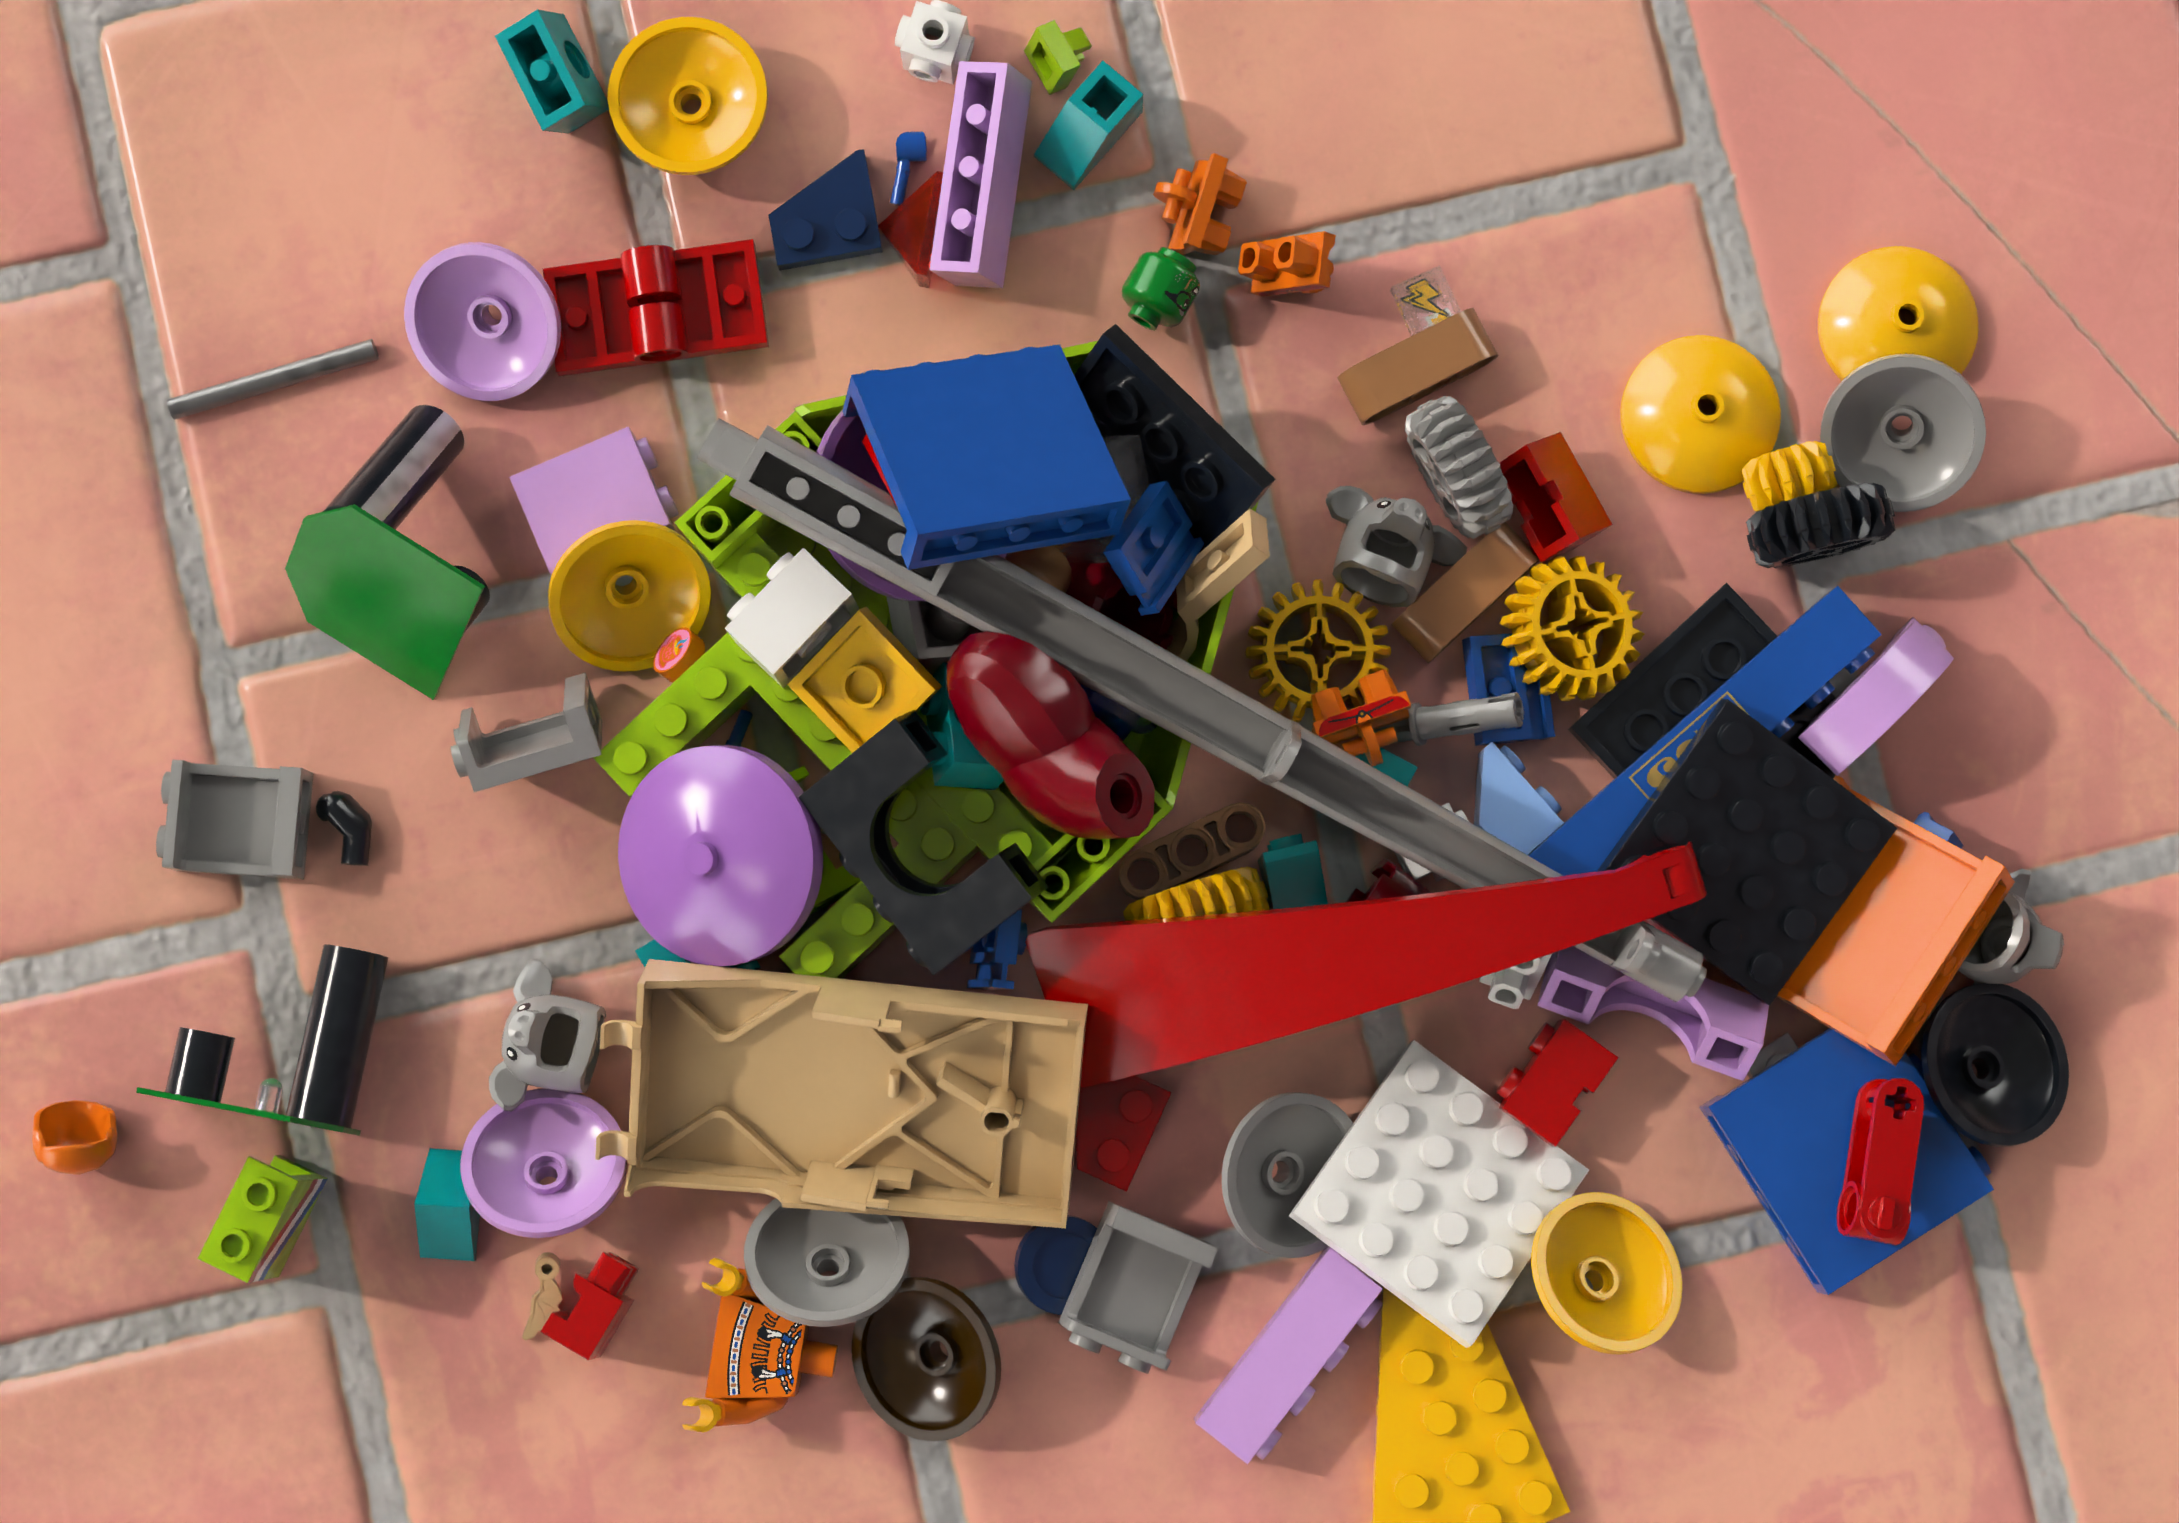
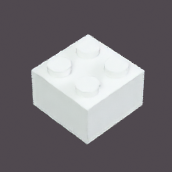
(791, 616)

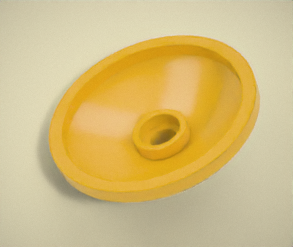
(682, 63)
(1863, 303)
(1680, 442)
(626, 624)
(1624, 1258)

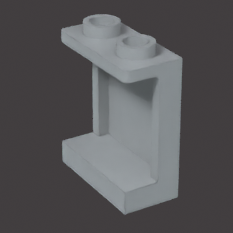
(532, 745)
(235, 820)
(1134, 1287)

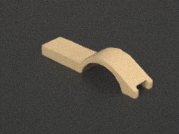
(1215, 574)

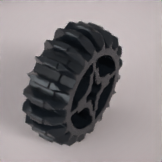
(1820, 525)

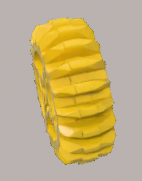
(1567, 587)
(1292, 652)
(1217, 894)

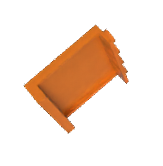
(1897, 938)

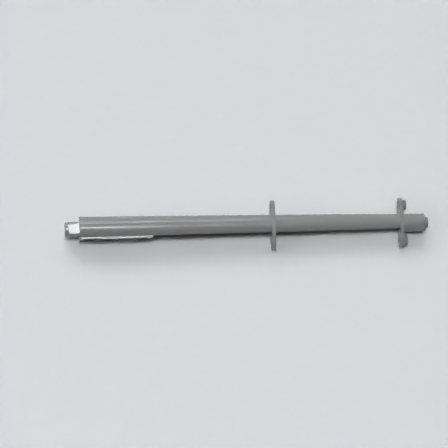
(999, 597)

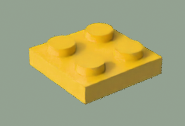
(863, 680)

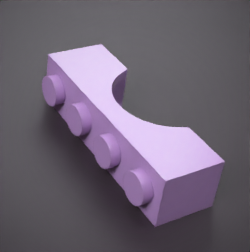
(1717, 1024)

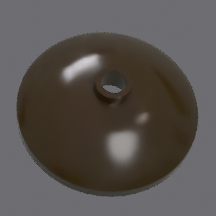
(909, 1375)

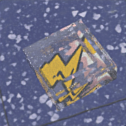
(1425, 300)

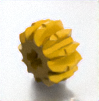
(1788, 474)

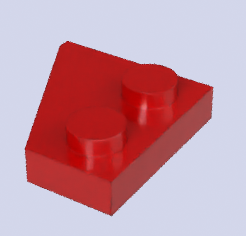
(1117, 1127)

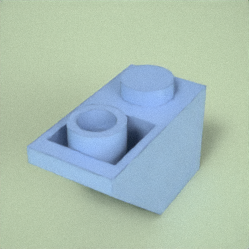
(1509, 804)

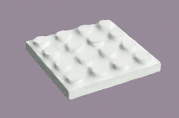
(1437, 1194)

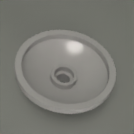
(1915, 463)
(1297, 1135)
(794, 1246)

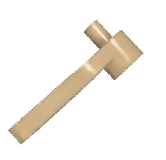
(547, 1297)

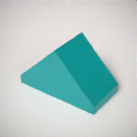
(443, 1212)

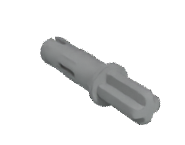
(1459, 718)

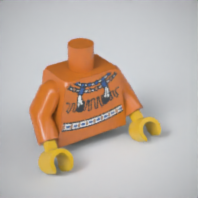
(754, 1357)

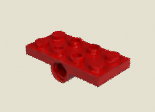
(658, 306)

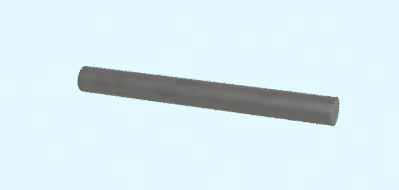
(272, 379)

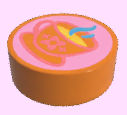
(678, 653)

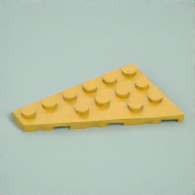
(1453, 1431)

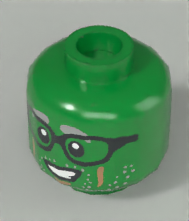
(1160, 289)

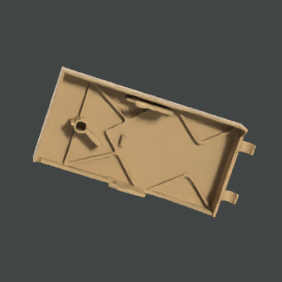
(851, 1094)

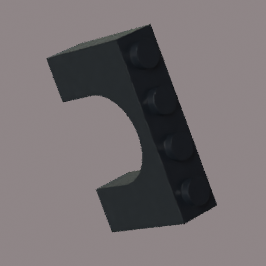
(855, 811)

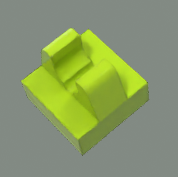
(1056, 54)

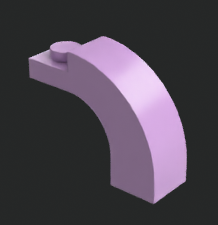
(1877, 696)

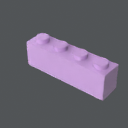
(980, 174)
(1288, 1355)

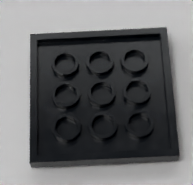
(1178, 438)
(1678, 679)
(1770, 841)

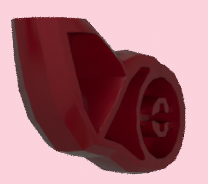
(1045, 740)

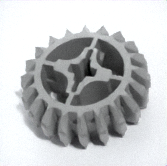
(1459, 466)

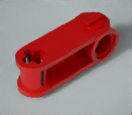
(1881, 1162)

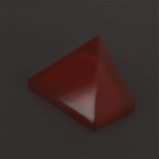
(912, 229)

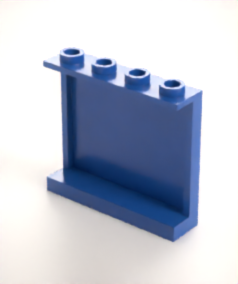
(989, 455)
(1792, 1145)

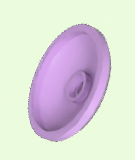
(459, 338)
(539, 1139)

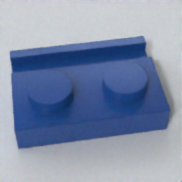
(1153, 547)
(1491, 676)
(996, 953)

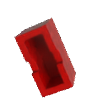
(1553, 497)
(1551, 1081)

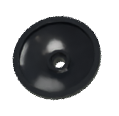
(2016, 1058)

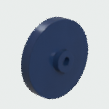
(1051, 1261)

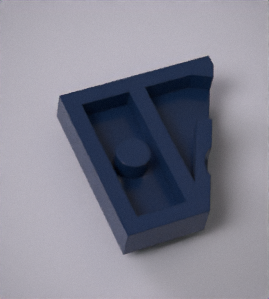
(828, 218)

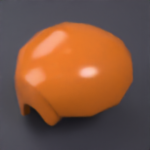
(74, 1136)

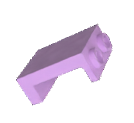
(590, 489)

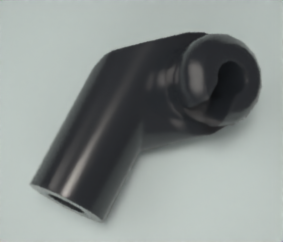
(351, 822)

